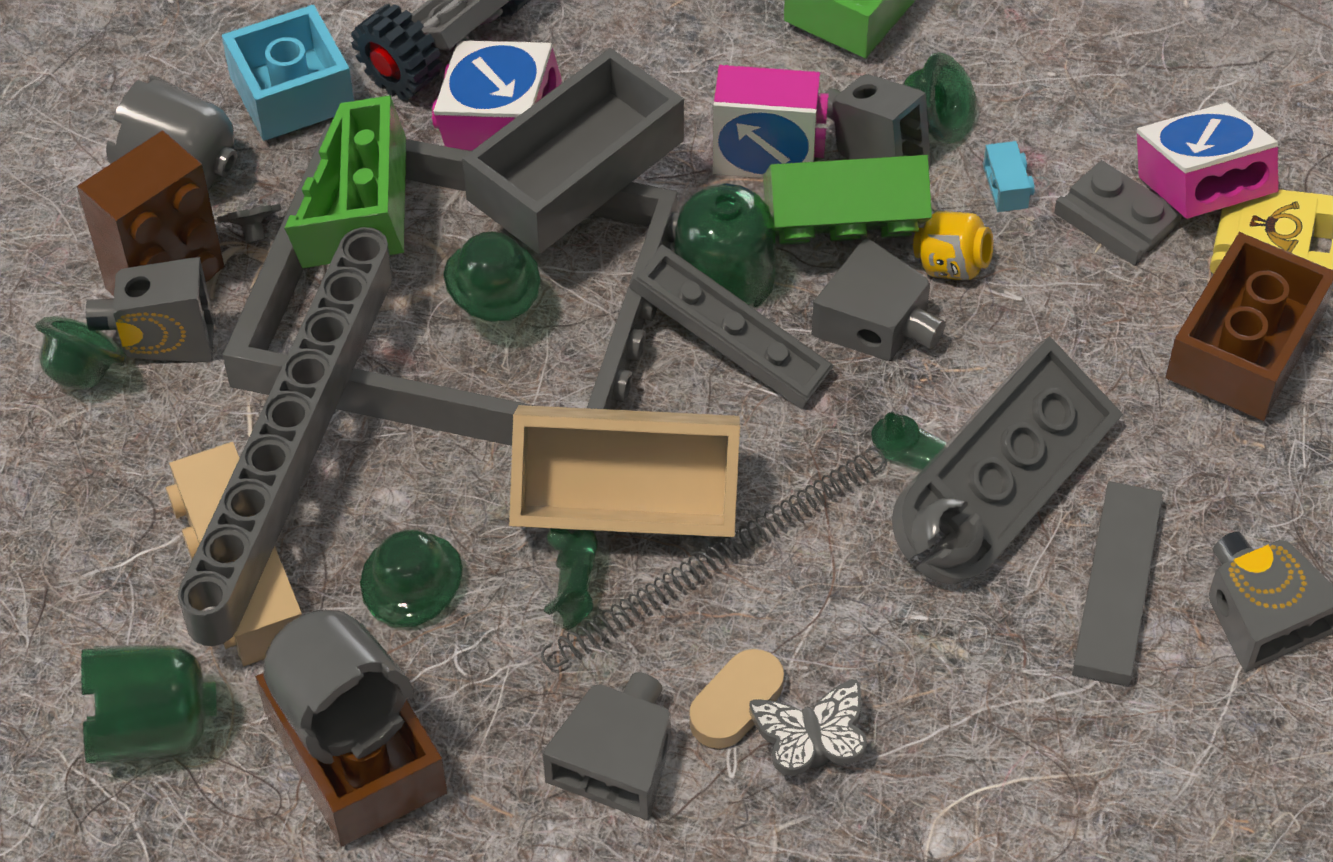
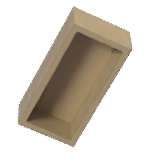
(624, 471)

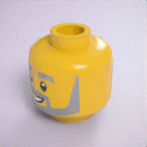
(954, 245)

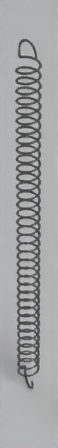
(739, 551)

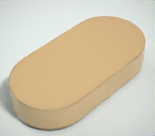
(722, 708)

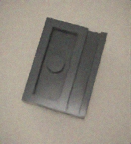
(1117, 212)

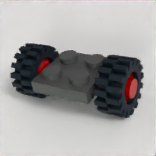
(405, 46)

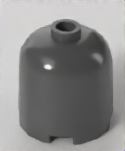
(186, 118)
(335, 685)

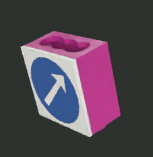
(491, 87)
(766, 119)
(1207, 160)

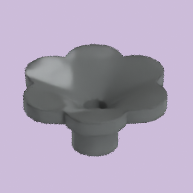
(250, 221)

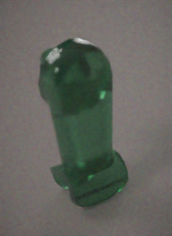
(904, 441)
(576, 567)

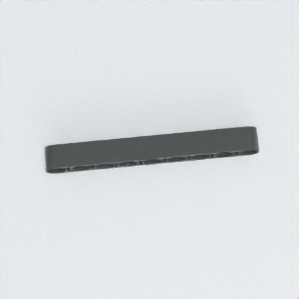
(285, 439)

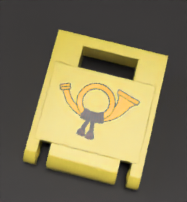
(1280, 220)

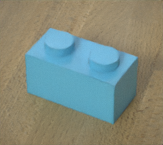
(1008, 176)

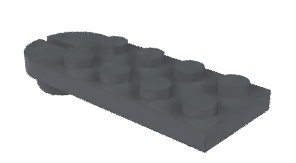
(1002, 465)

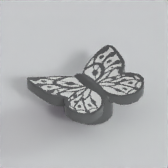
(813, 734)

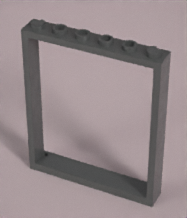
(424, 404)

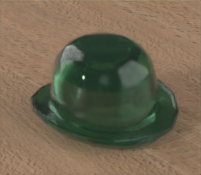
(949, 97)
(492, 277)
(74, 354)
(410, 578)

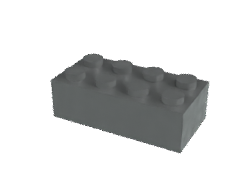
(574, 150)

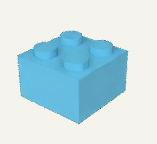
(288, 71)

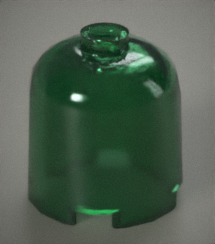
(729, 239)
(145, 702)

